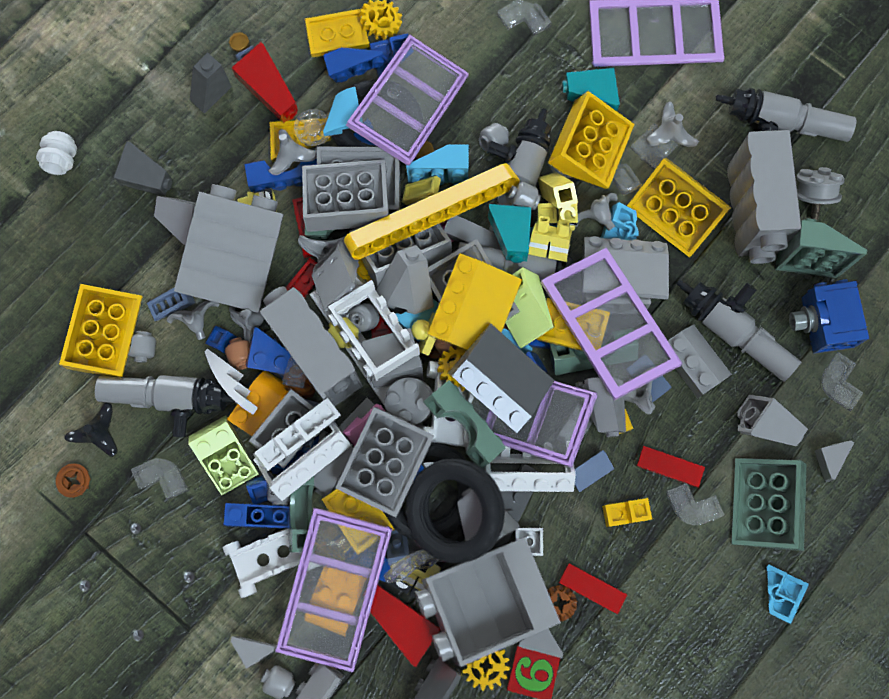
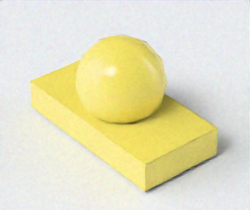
(421, 190)
(420, 332)

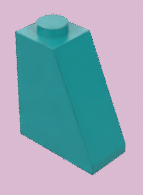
(598, 82)
(512, 230)

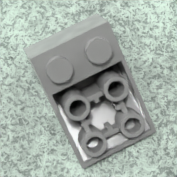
(335, 274)

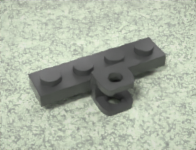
(515, 502)

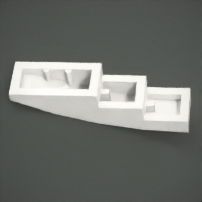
(229, 380)
(296, 434)

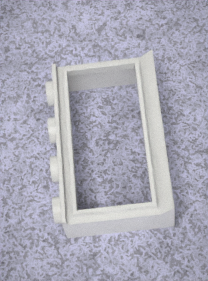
(391, 319)
(308, 464)
(531, 480)

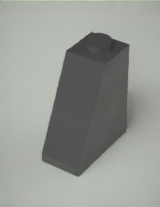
(208, 83)
(141, 172)

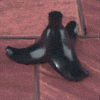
(96, 432)

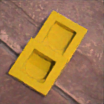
(627, 512)

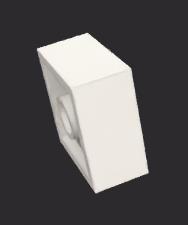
(534, 539)

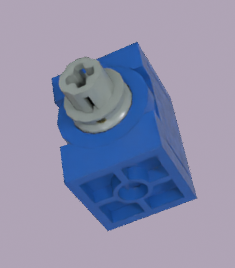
(832, 317)

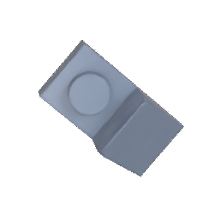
(397, 547)

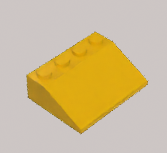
(591, 141)
(678, 207)
(473, 301)
(100, 331)

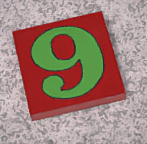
(533, 673)

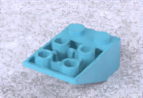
(447, 163)

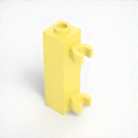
(559, 192)

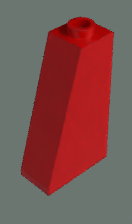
(264, 81)
(403, 624)

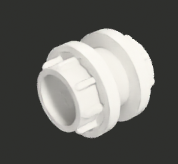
(56, 153)

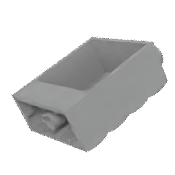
(763, 195)
(229, 249)
(310, 345)
(487, 603)

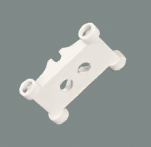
(442, 429)
(246, 561)

